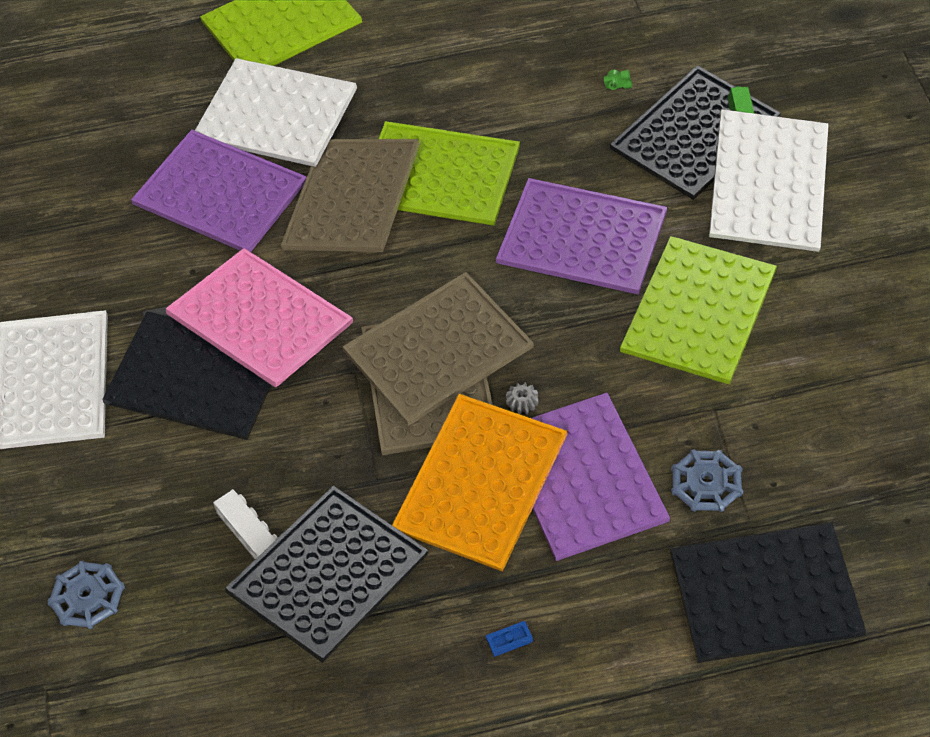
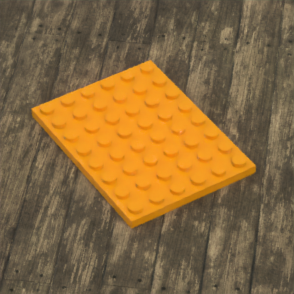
(480, 481)

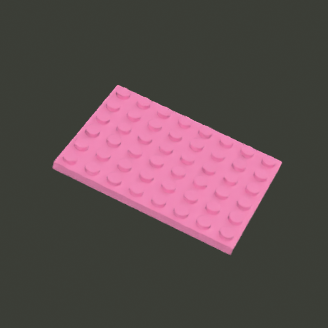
(259, 317)

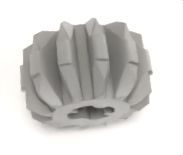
(522, 398)

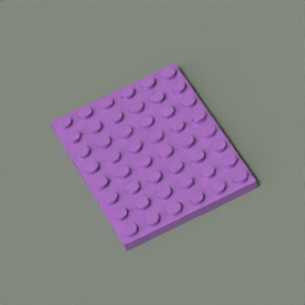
(219, 191)
(582, 235)
(596, 483)

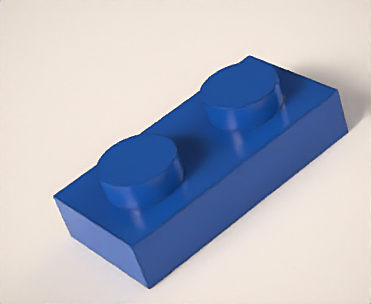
(509, 638)

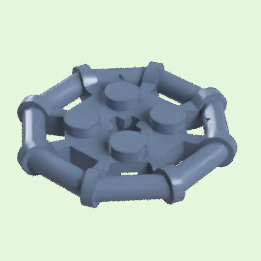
(707, 490)
(90, 603)

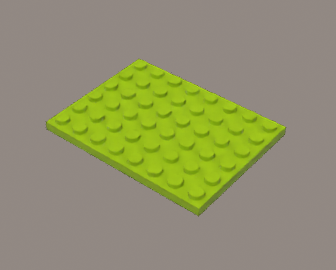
(277, 28)
(455, 173)
(699, 310)

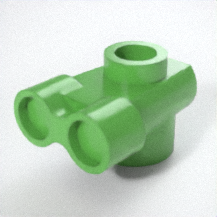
(618, 80)

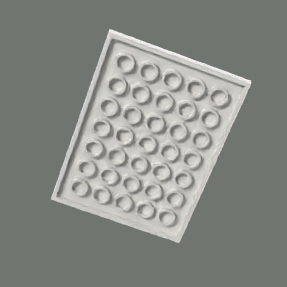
(276, 111)
(769, 180)
(52, 379)

